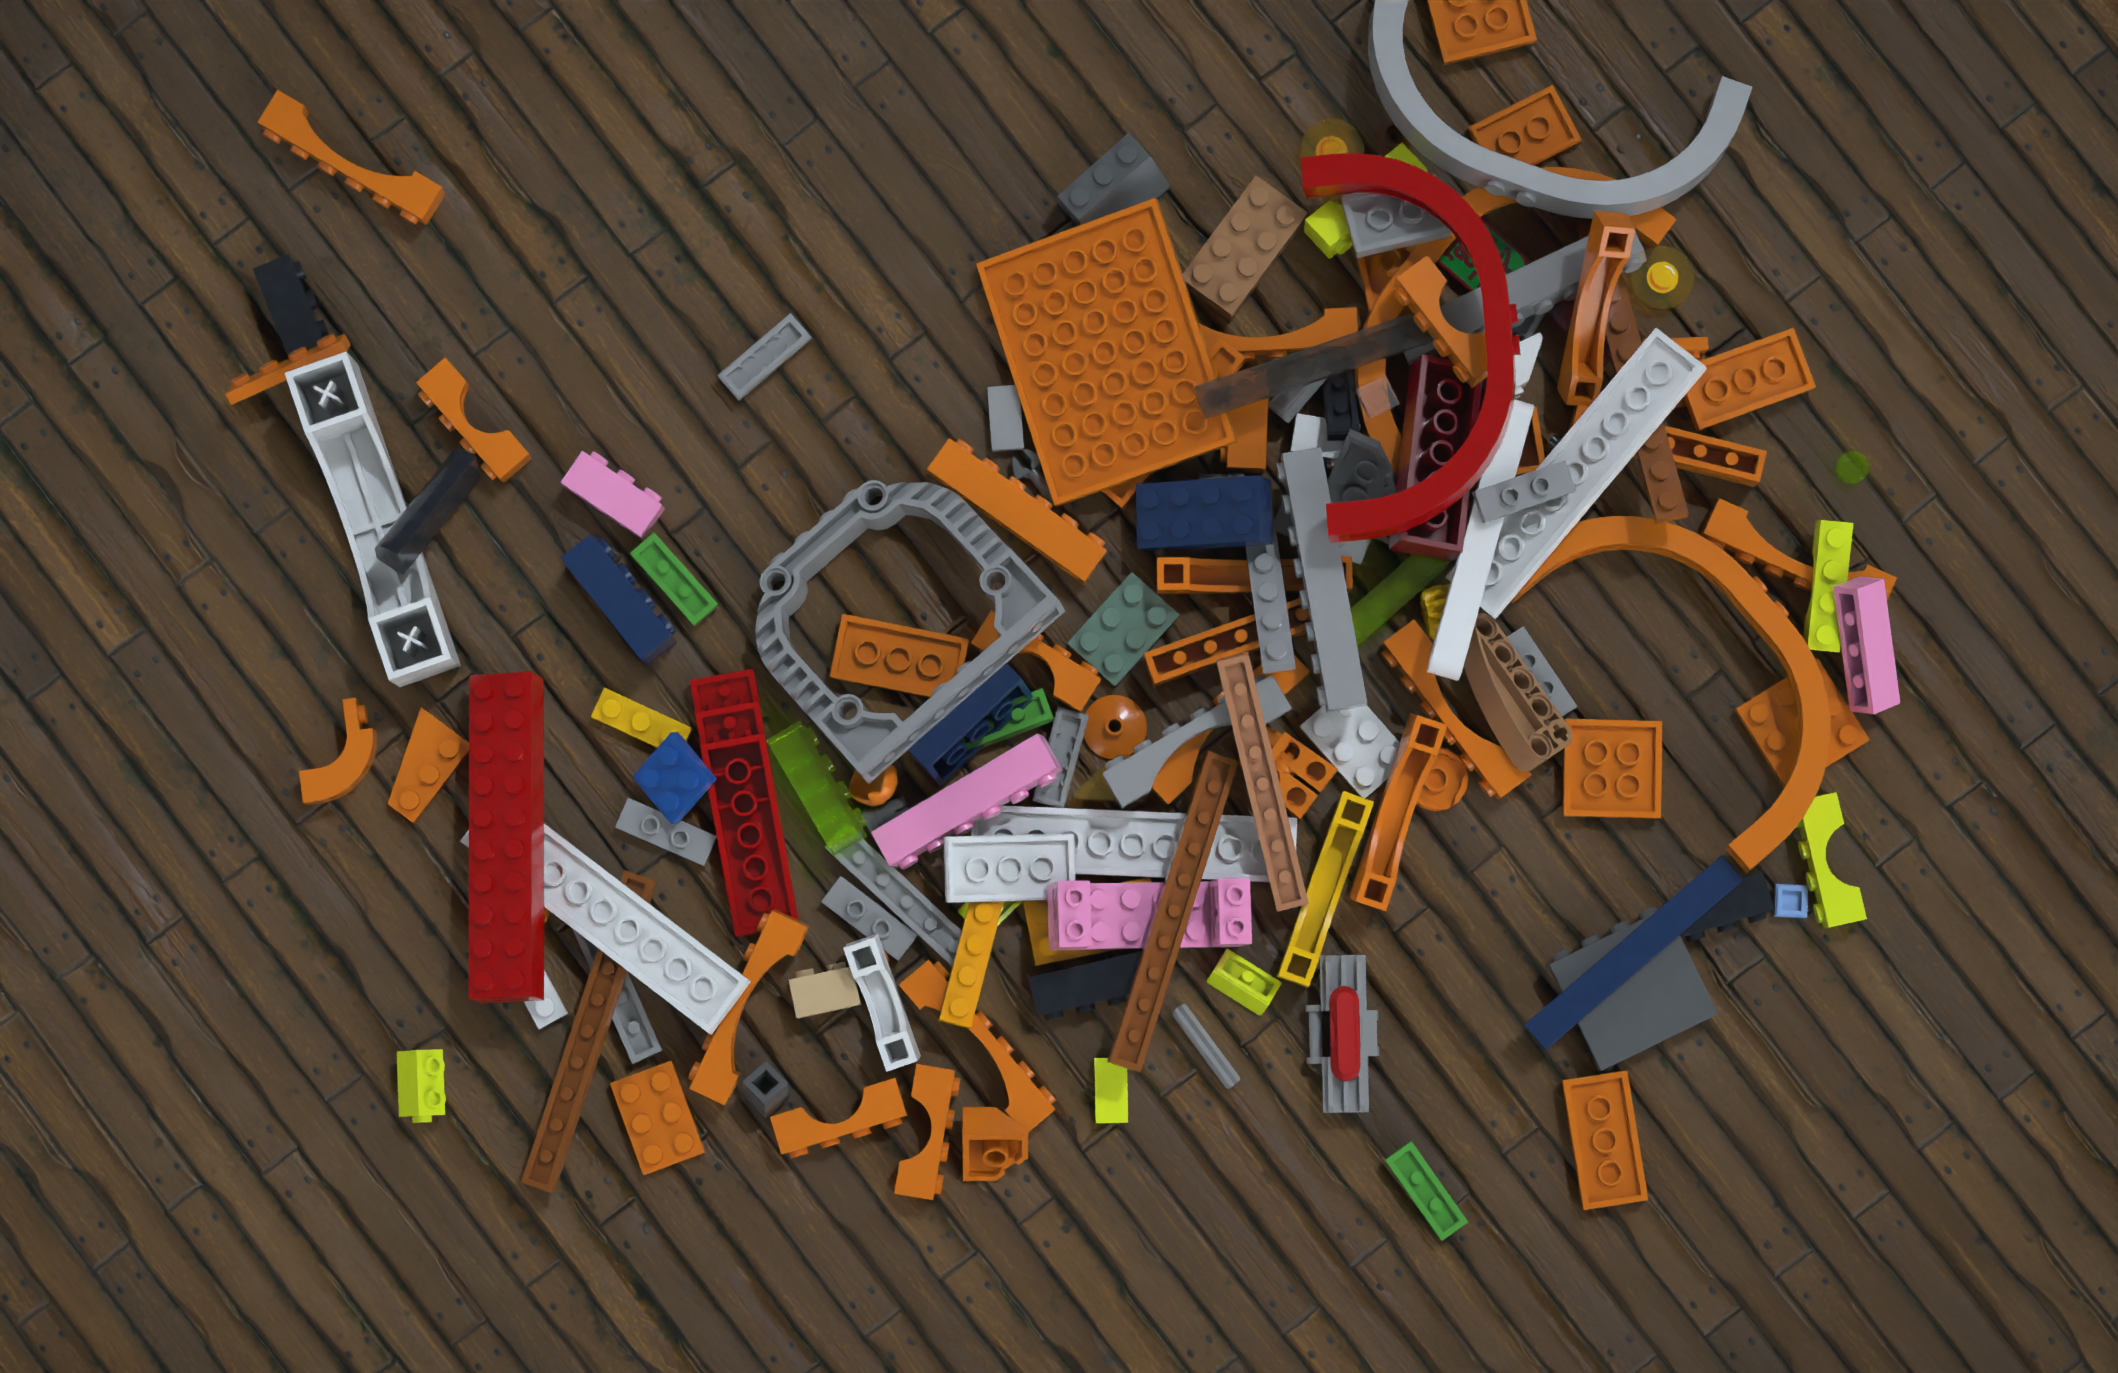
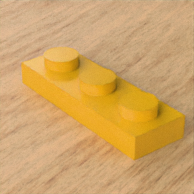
(636, 719)

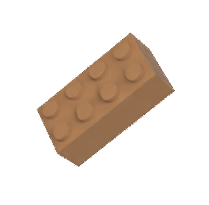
(1243, 248)

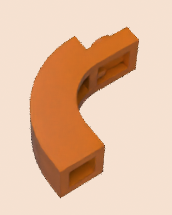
(350, 767)

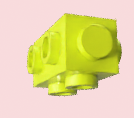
(421, 1084)

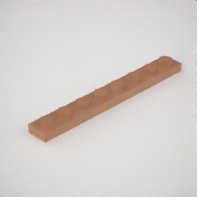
(1262, 781)

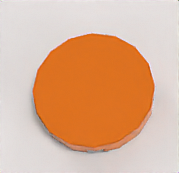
(1444, 783)

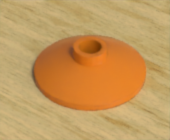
(1109, 743)

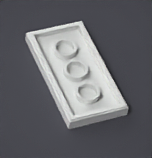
(1006, 866)

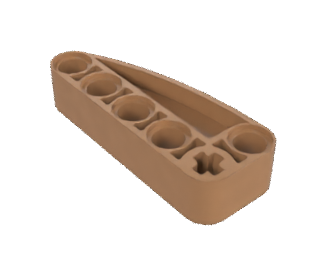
(1512, 698)

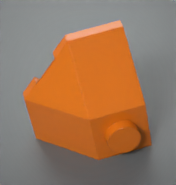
(991, 1143)

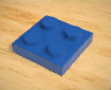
(674, 778)

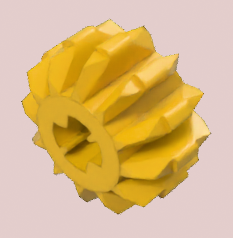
(1432, 606)

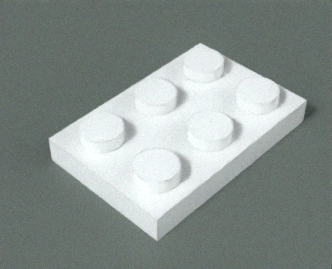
(1355, 745)

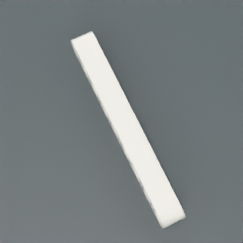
(1476, 559)

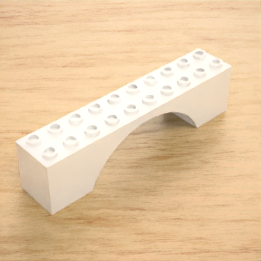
(369, 500)

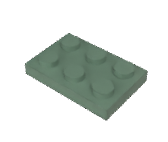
(1123, 629)

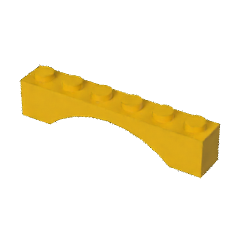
(1325, 889)

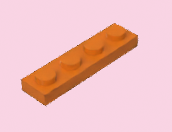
(274, 372)

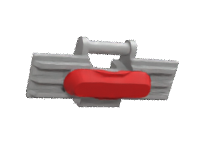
(1351, 1033)

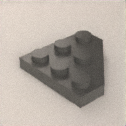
(1361, 472)

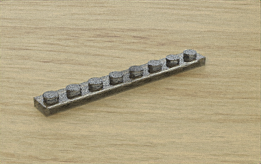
(1310, 365)

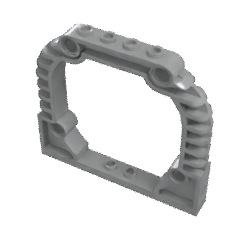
(878, 739)

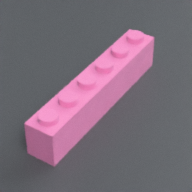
(967, 801)

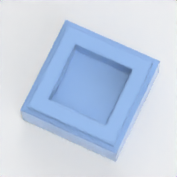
(1790, 900)

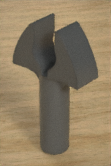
(1034, 475)

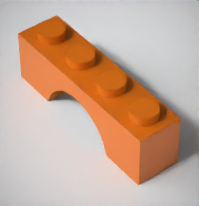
(1421, 291)
(447, 390)
(1072, 681)
(798, 1130)
(919, 1174)

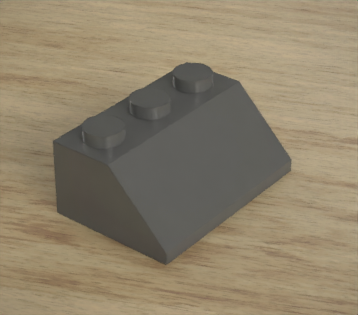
(1113, 183)

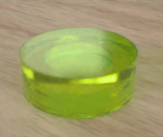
(1852, 467)

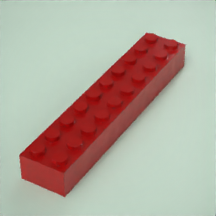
(506, 837)

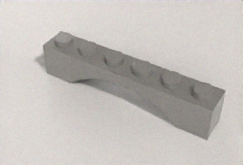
(1135, 775)

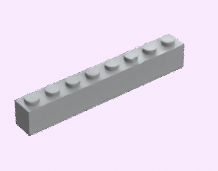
(1531, 287)
(1323, 581)

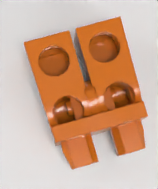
(1296, 759)

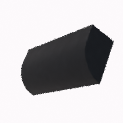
(428, 511)

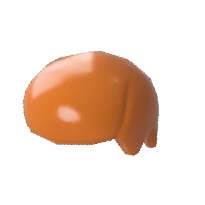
(877, 791)

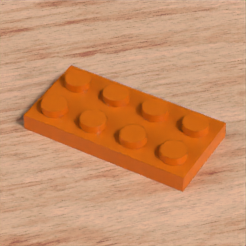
(1749, 379)
(895, 656)
(1604, 1140)

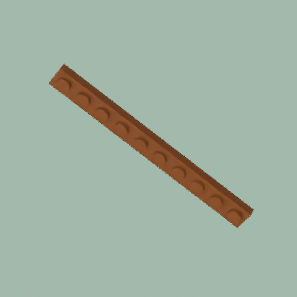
(1655, 454)
(1173, 911)
(579, 1060)

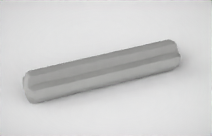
(1205, 1046)

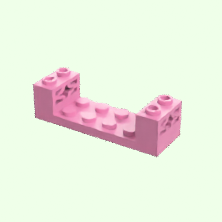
(1121, 914)

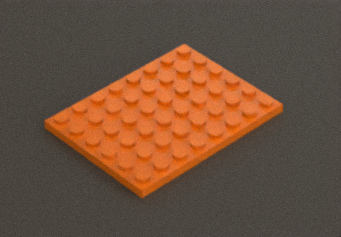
(1104, 351)

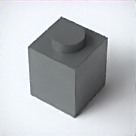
(766, 1089)

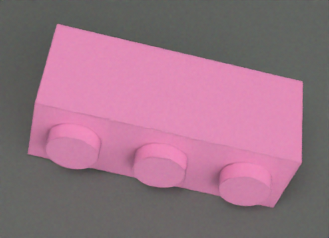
(613, 494)

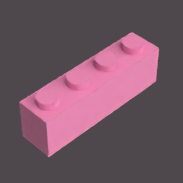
(1866, 645)

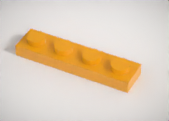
(970, 963)

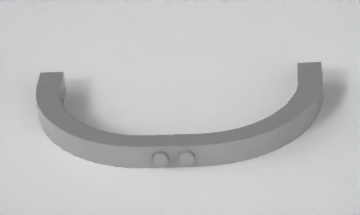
(1526, 182)

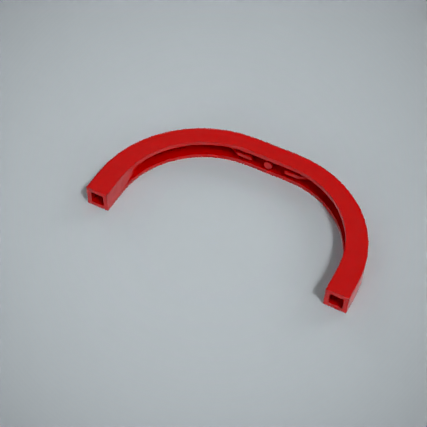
(1396, 179)

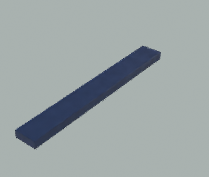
(1633, 952)

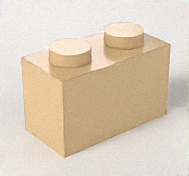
(824, 991)

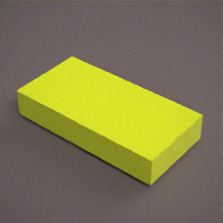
(1110, 1092)

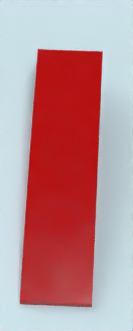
(743, 798)

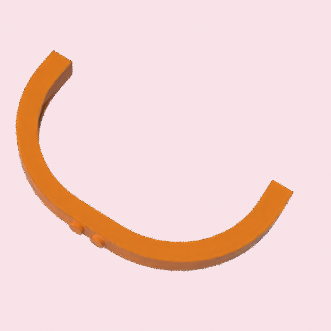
(1650, 230)
(1767, 619)

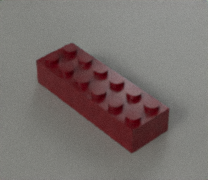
(1435, 426)

